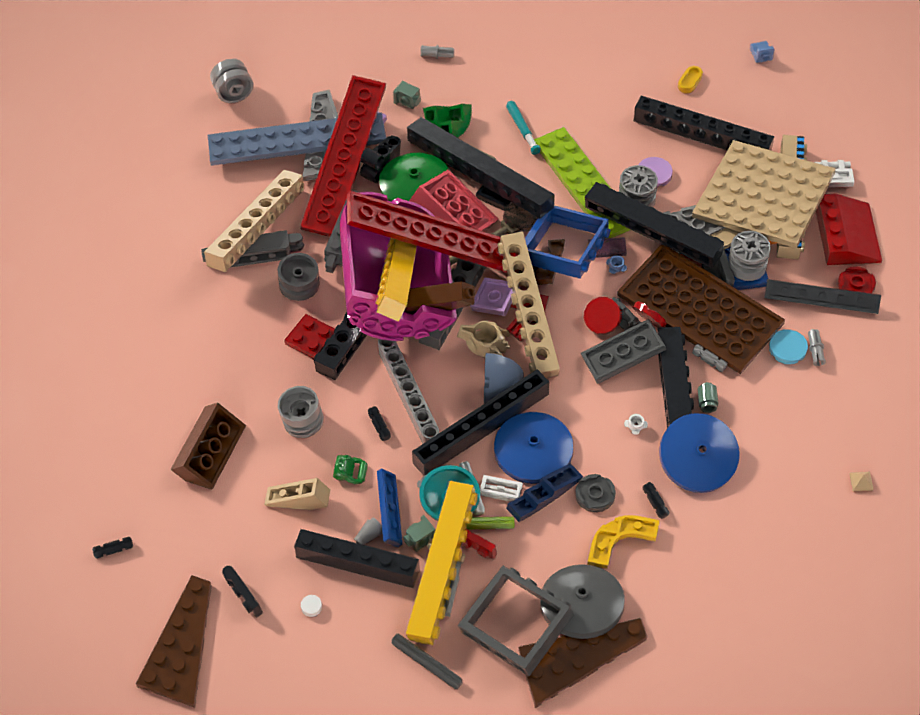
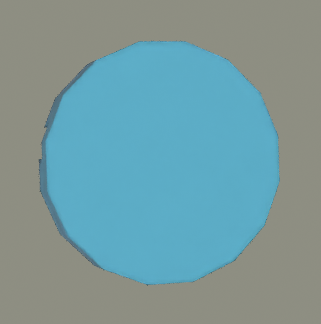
(788, 346)

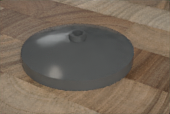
(593, 596)

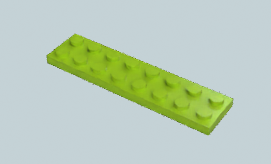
(573, 170)

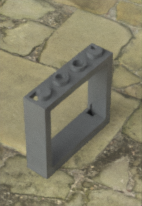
(544, 643)

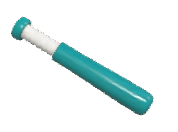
(521, 124)

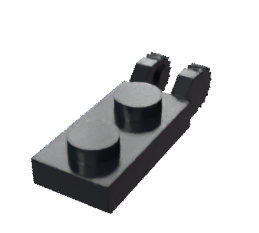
(241, 589)

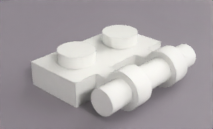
(843, 173)

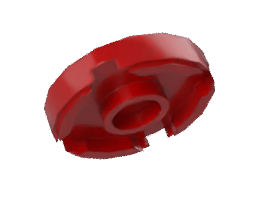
(857, 279)
(646, 313)
(602, 315)

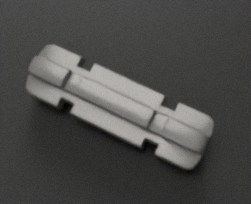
(709, 358)

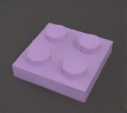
(493, 297)

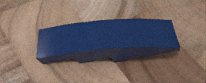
(545, 492)

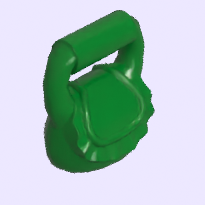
(345, 466)

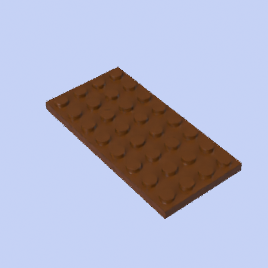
(703, 307)

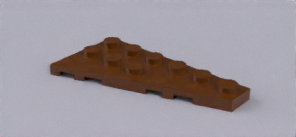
(178, 652)
(576, 658)

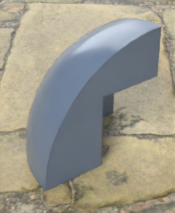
(500, 375)

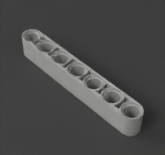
(405, 383)

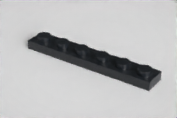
(822, 296)

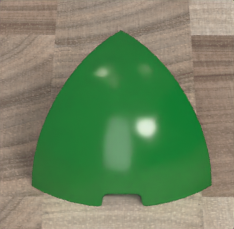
(450, 118)

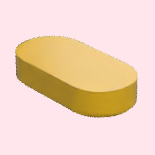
(690, 79)

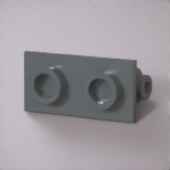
(628, 318)

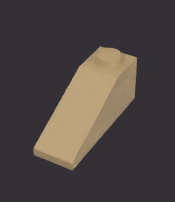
(303, 494)

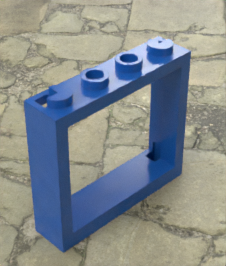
(575, 220)

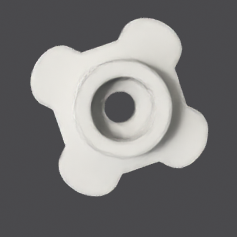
(638, 419)

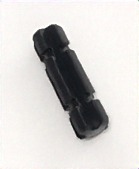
(379, 423)
(655, 500)
(112, 547)

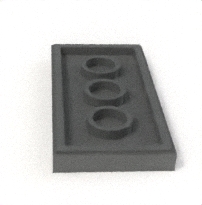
(623, 351)

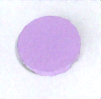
(660, 167)

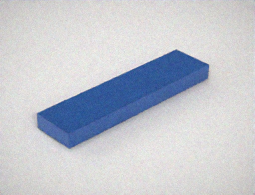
(389, 508)

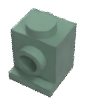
(407, 95)
(419, 534)

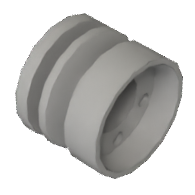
(640, 184)
(749, 255)
(300, 411)

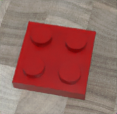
(309, 336)

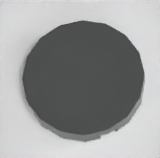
(595, 493)

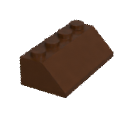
(208, 446)

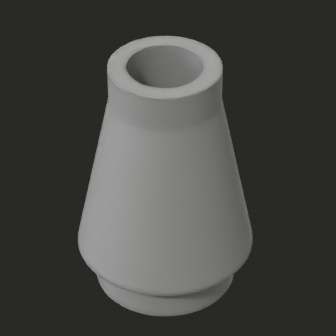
(369, 531)

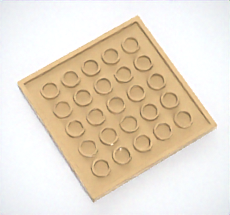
(764, 193)

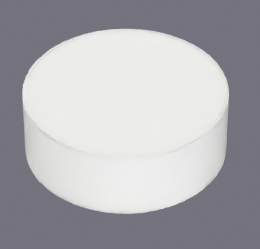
(311, 605)

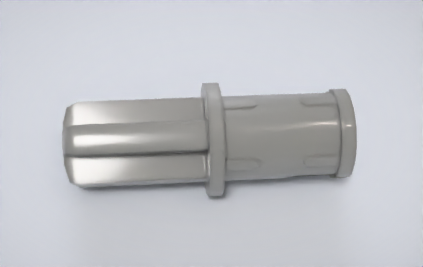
(436, 51)
(816, 347)

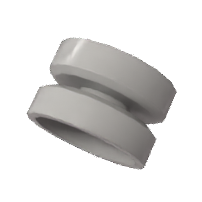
(231, 80)

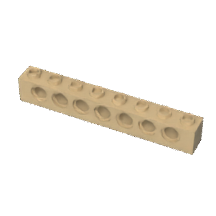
(254, 221)
(516, 244)

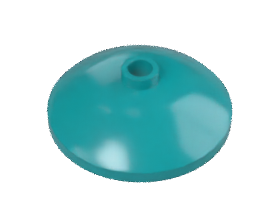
(435, 486)

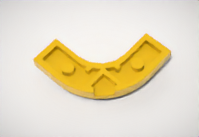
(618, 529)

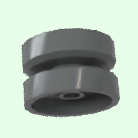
(298, 276)

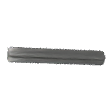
(427, 661)

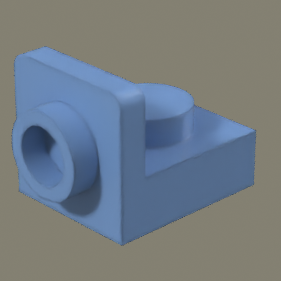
(762, 51)

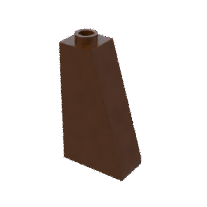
(441, 296)

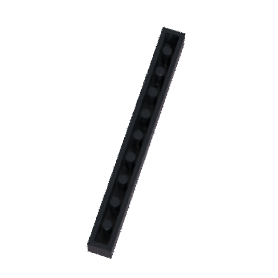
(481, 167)

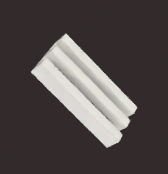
(500, 492)

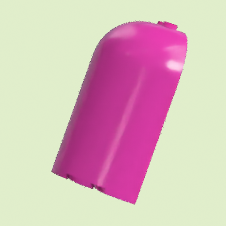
(362, 270)

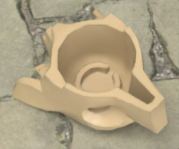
(487, 340)

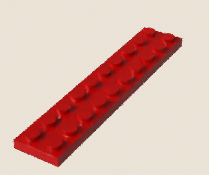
(343, 155)
(424, 230)

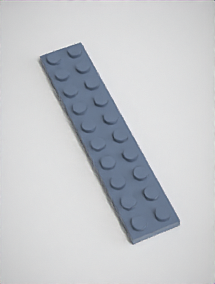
(279, 141)

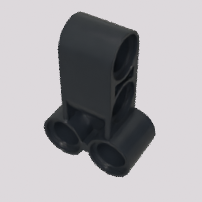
(379, 157)

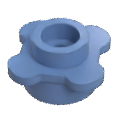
(616, 260)

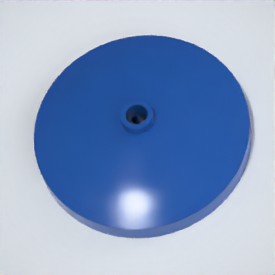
(532, 446)
(689, 466)

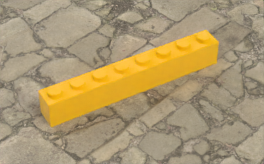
(395, 279)
(441, 563)

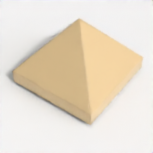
(861, 481)

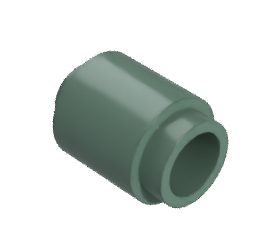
(707, 397)

